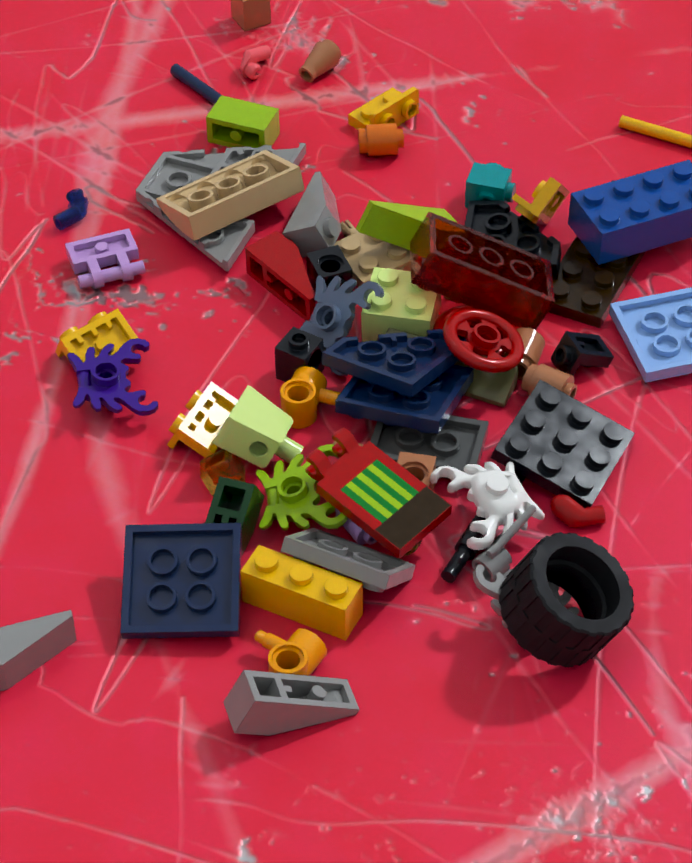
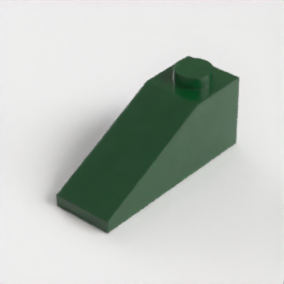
(236, 503)

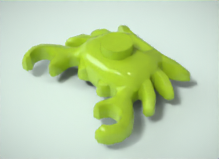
(294, 496)

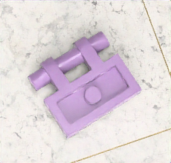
(104, 251)

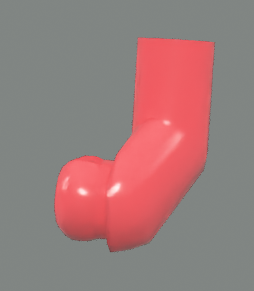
(251, 58)

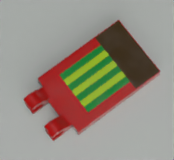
(377, 493)

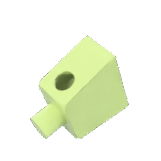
(257, 431)

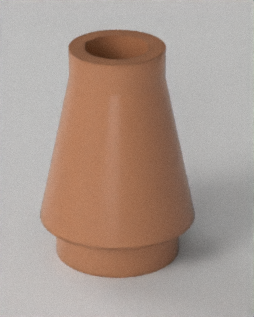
(321, 59)

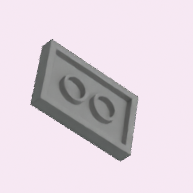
(349, 559)

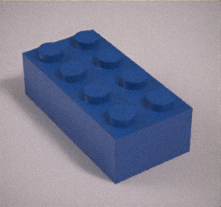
(634, 212)

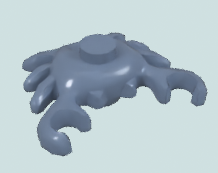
(336, 309)

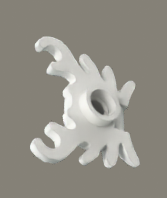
(495, 494)

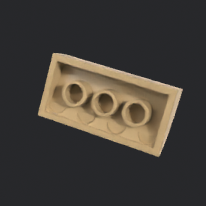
(231, 194)

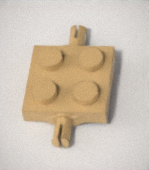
(369, 252)

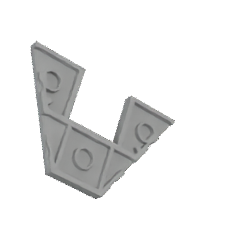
(179, 168)

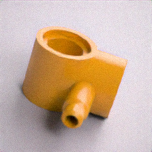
(302, 395)
(295, 656)

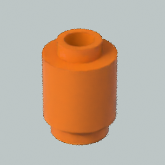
(380, 139)

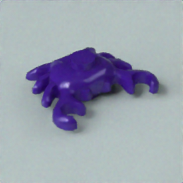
(104, 379)

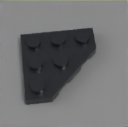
(498, 221)

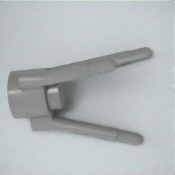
(496, 557)

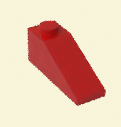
(280, 269)

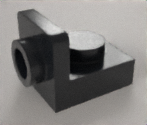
(580, 349)

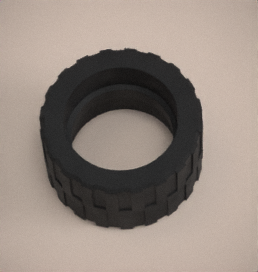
(589, 577)

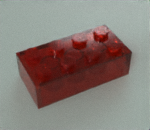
(481, 271)

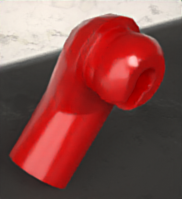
(574, 514)

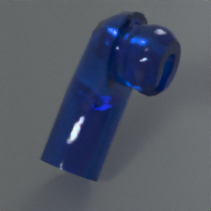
(76, 209)

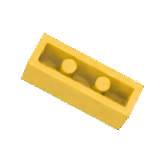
(302, 592)

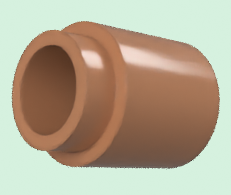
(533, 348)
(550, 375)

